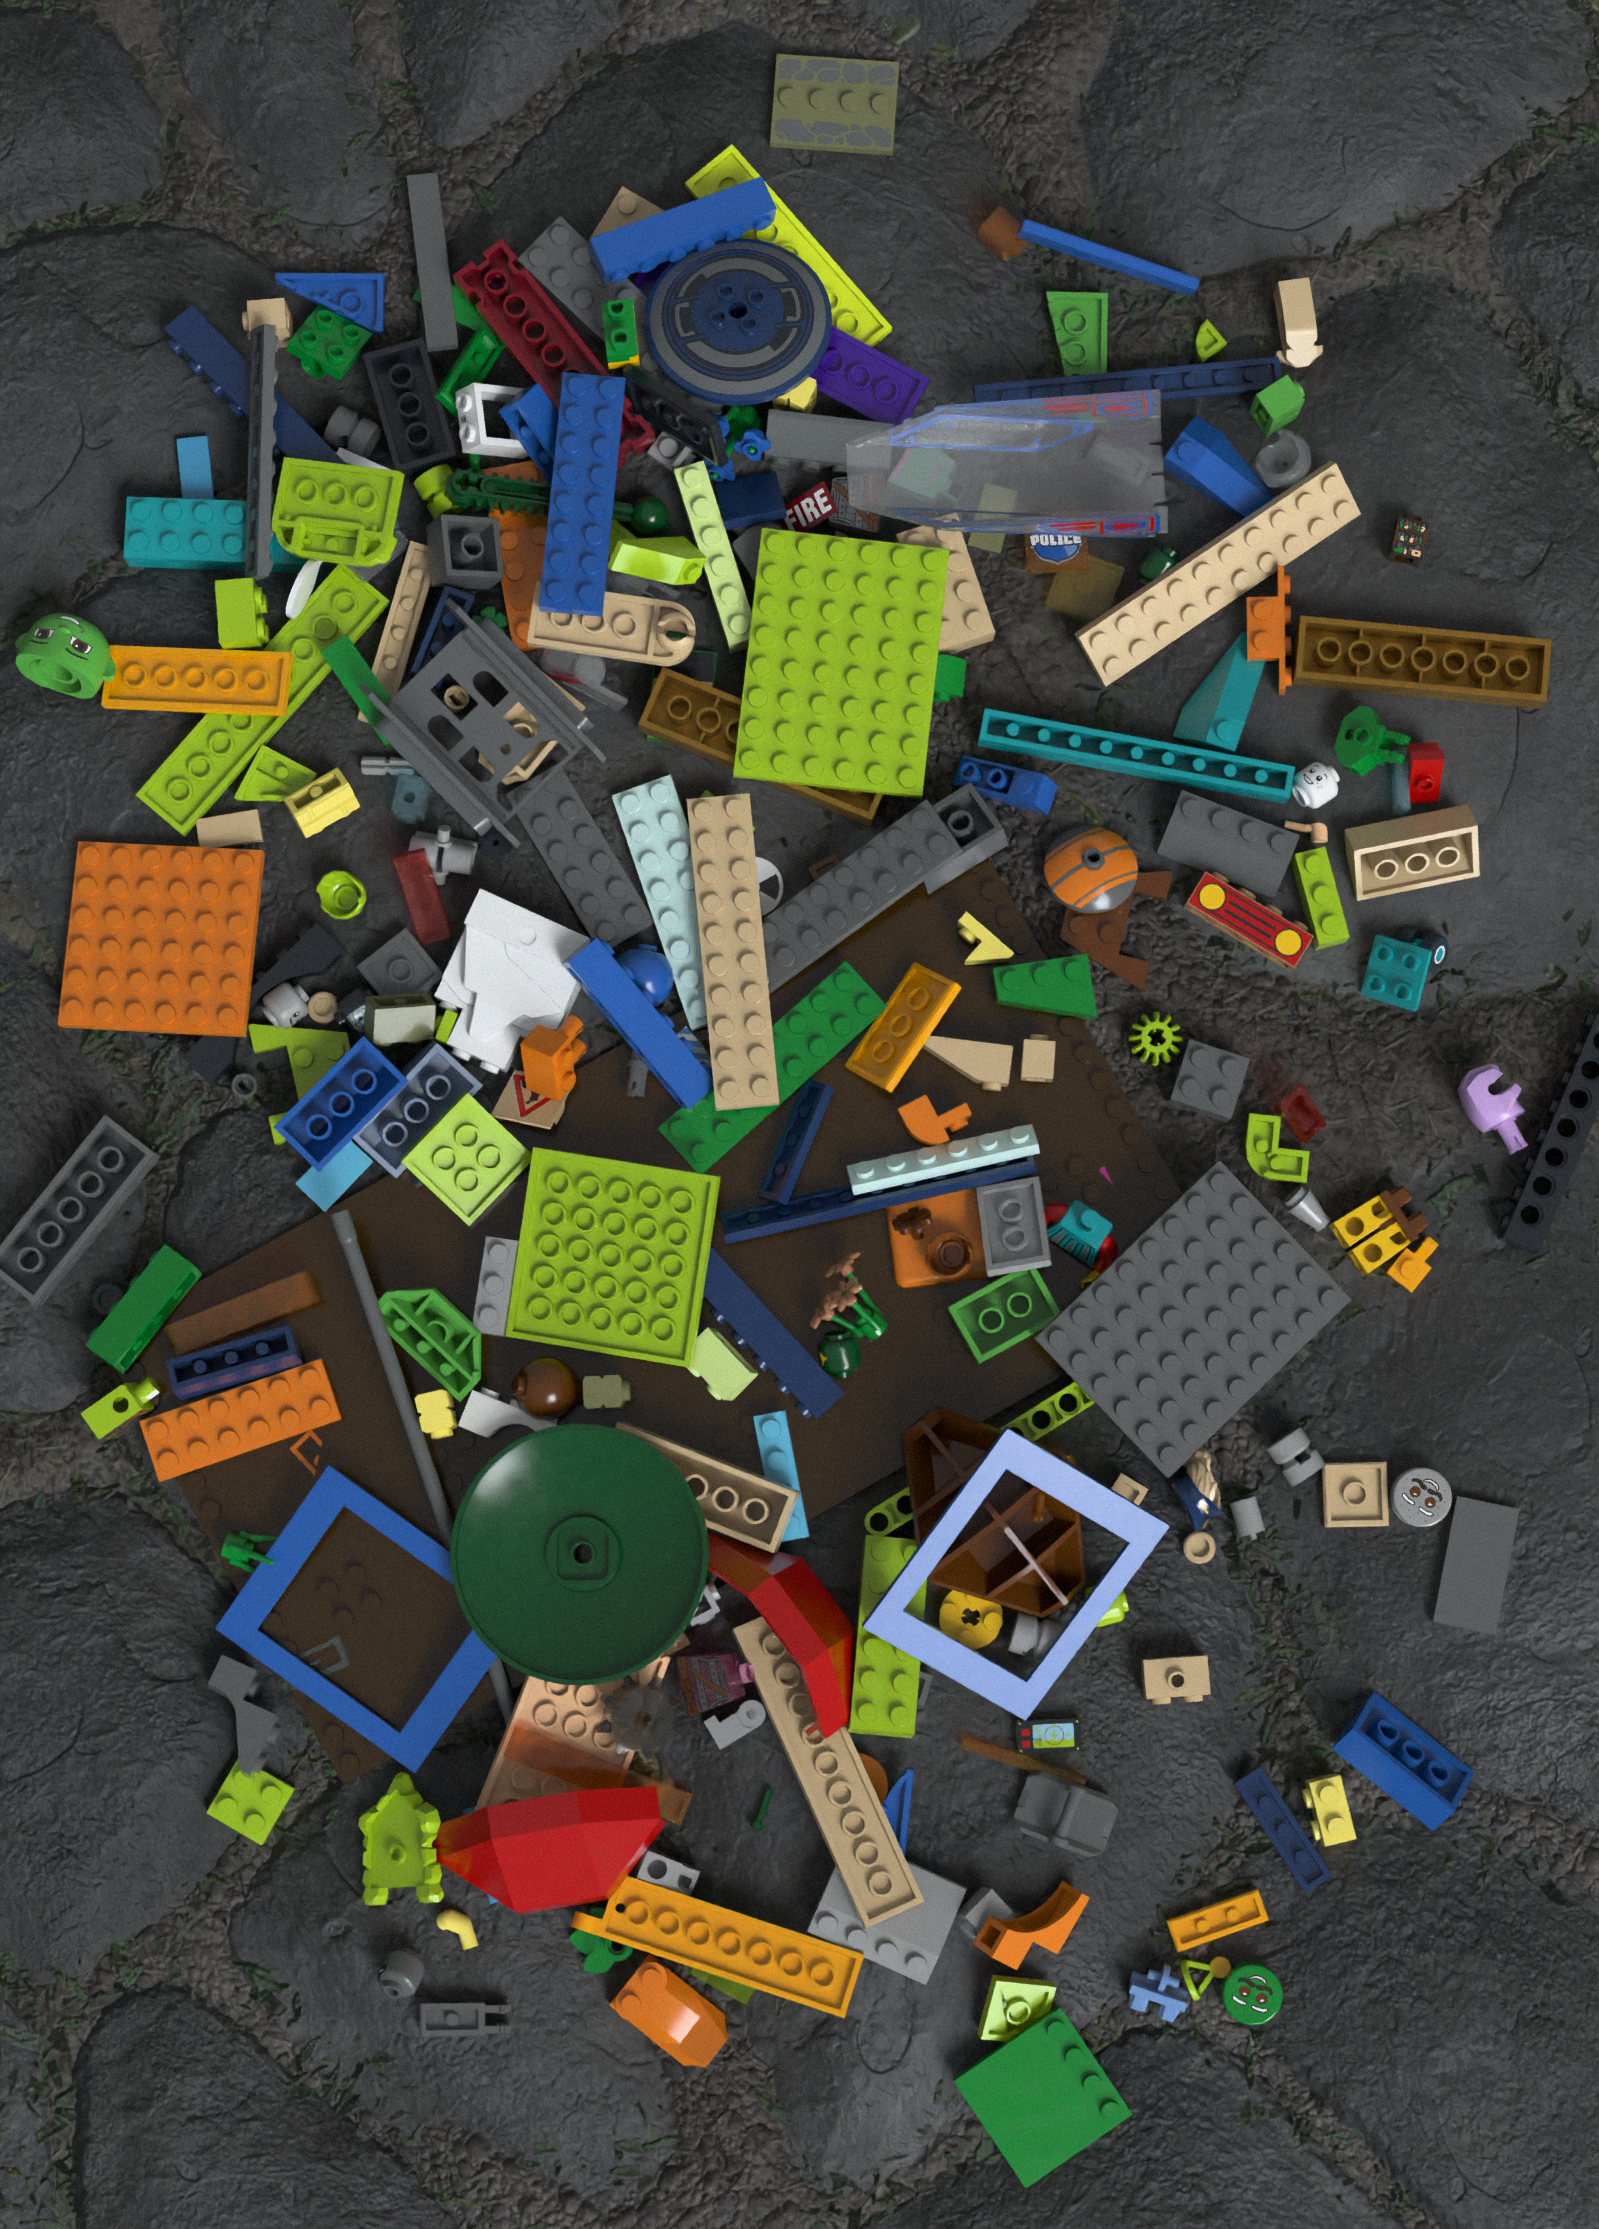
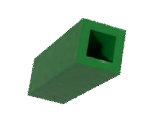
(352, 672)

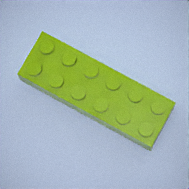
(883, 1674)

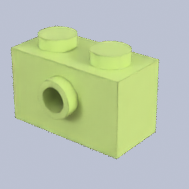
(721, 1365)

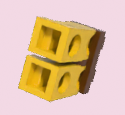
(1386, 1221)

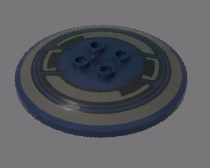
(746, 356)

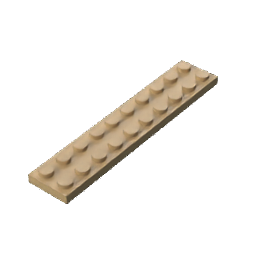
(1217, 573)
(732, 952)
(832, 1784)

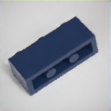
(442, 628)

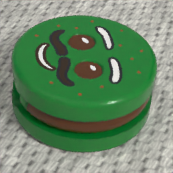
(1251, 1993)

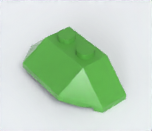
(435, 1336)

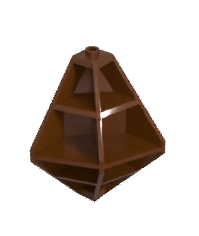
(1000, 1549)

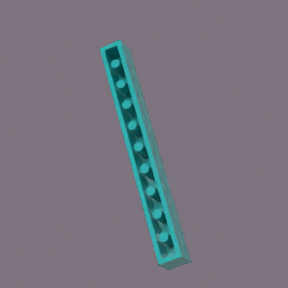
(1136, 756)

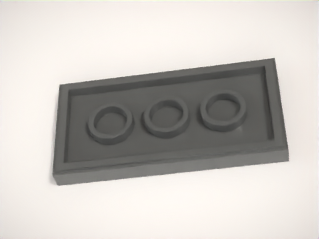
(1475, 1565)

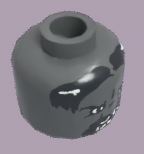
(401, 1973)

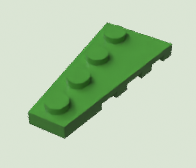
(1080, 330)

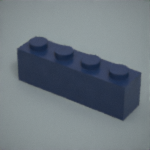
(234, 1362)

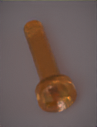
(1039, 1514)

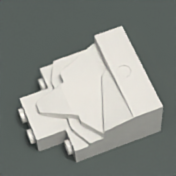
(506, 980)

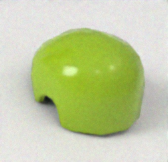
(341, 894)

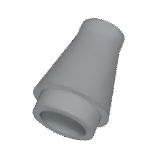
(1306, 1207)

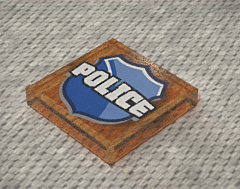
(1055, 553)

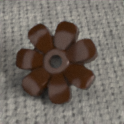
(913, 1222)

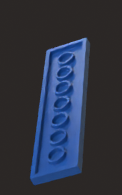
(582, 494)

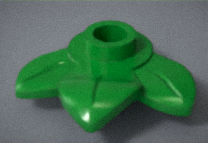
(599, 1949)

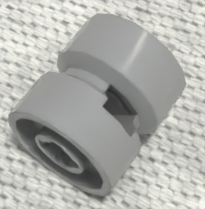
(1287, 1448)
(1033, 1636)

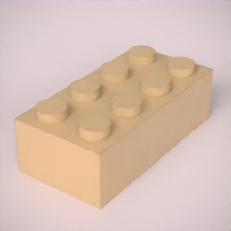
(964, 609)

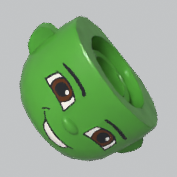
(65, 655)

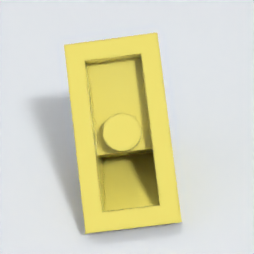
(989, 948)

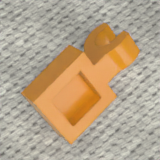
(1410, 1267)

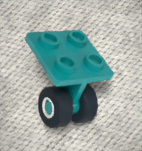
(1401, 965)

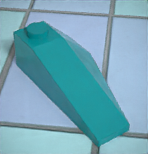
(1221, 703)

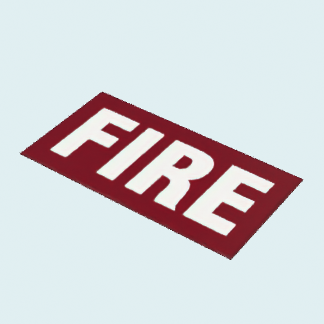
(809, 509)

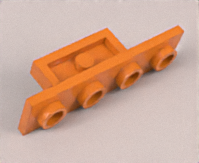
(1267, 629)

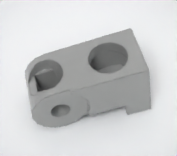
(747, 1718)
(667, 1872)

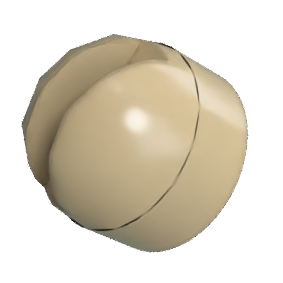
(460, 697)

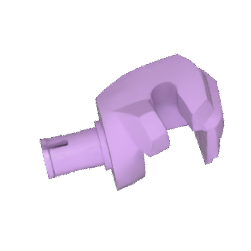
(1489, 1110)

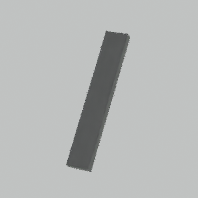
(432, 262)

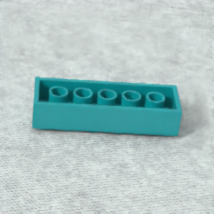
(194, 535)

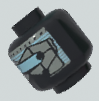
(352, 1008)

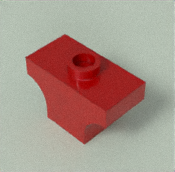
(1424, 771)

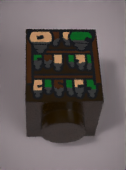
(1408, 540)

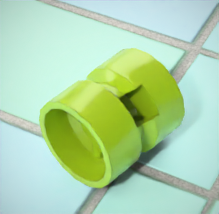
(432, 487)

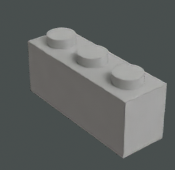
(495, 1286)

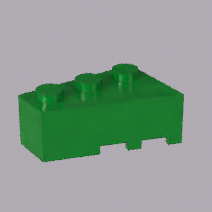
(1048, 986)

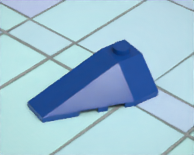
(1216, 469)

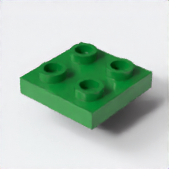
(328, 344)

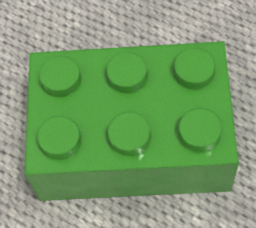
(1003, 1313)

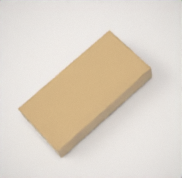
(230, 830)

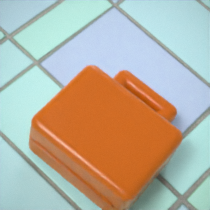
(949, 1212)

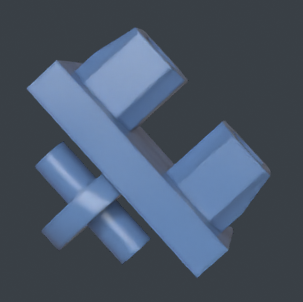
(1160, 1989)

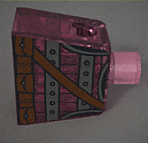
(712, 1679)

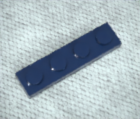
(795, 1141)
(1282, 1829)

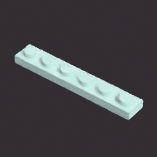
(943, 1159)

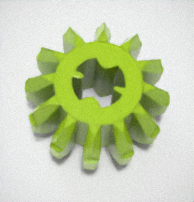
(1144, 1040)

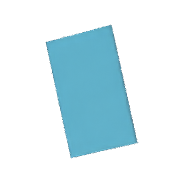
(335, 1177)

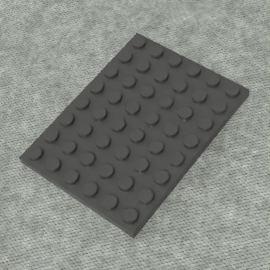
(1192, 1319)

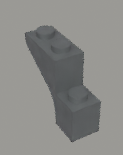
(254, 1724)

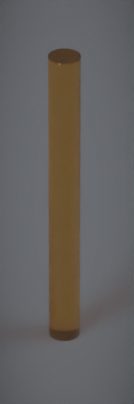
(1019, 1760)

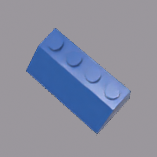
(341, 1103)
(1404, 1761)

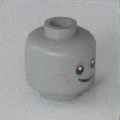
(285, 1005)

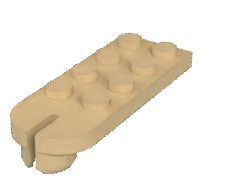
(629, 630)

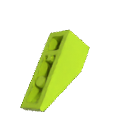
(659, 559)

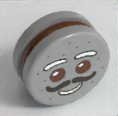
(1420, 1497)

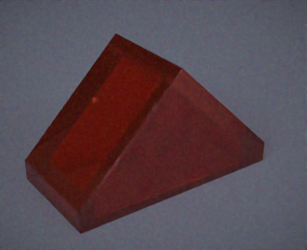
(1299, 1114)

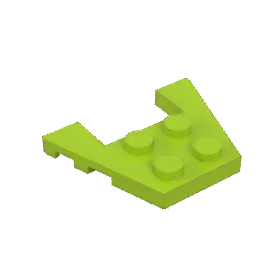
(310, 1055)

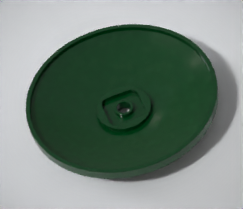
(520, 1567)

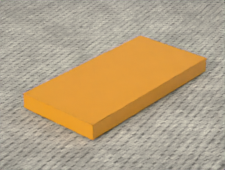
(903, 1027)

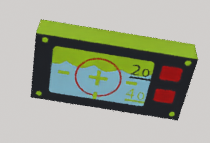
(1048, 1735)

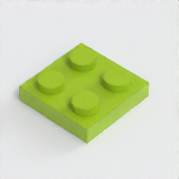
(251, 1804)

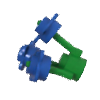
(743, 423)

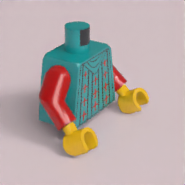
(1082, 1234)

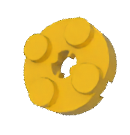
(973, 1636)

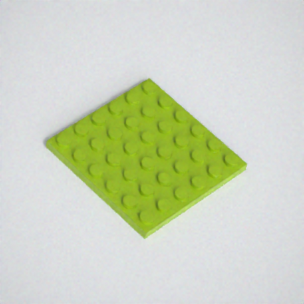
(613, 1256)

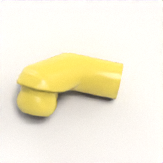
(460, 1924)

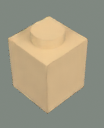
(1037, 1059)

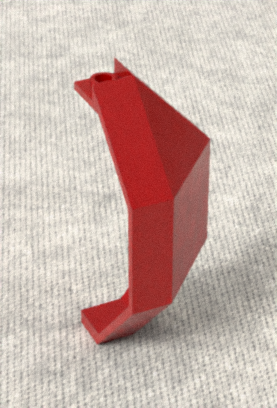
(802, 1619)
(552, 1846)

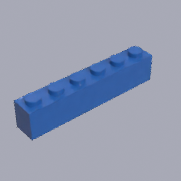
(682, 229)
(639, 1022)

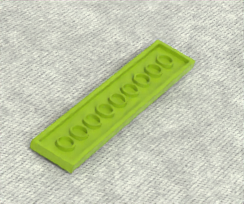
(228, 742)

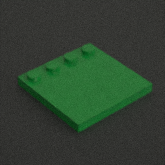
(1042, 2096)

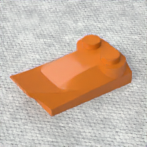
(672, 2013)

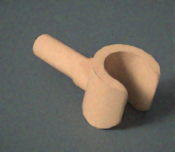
(1317, 830)

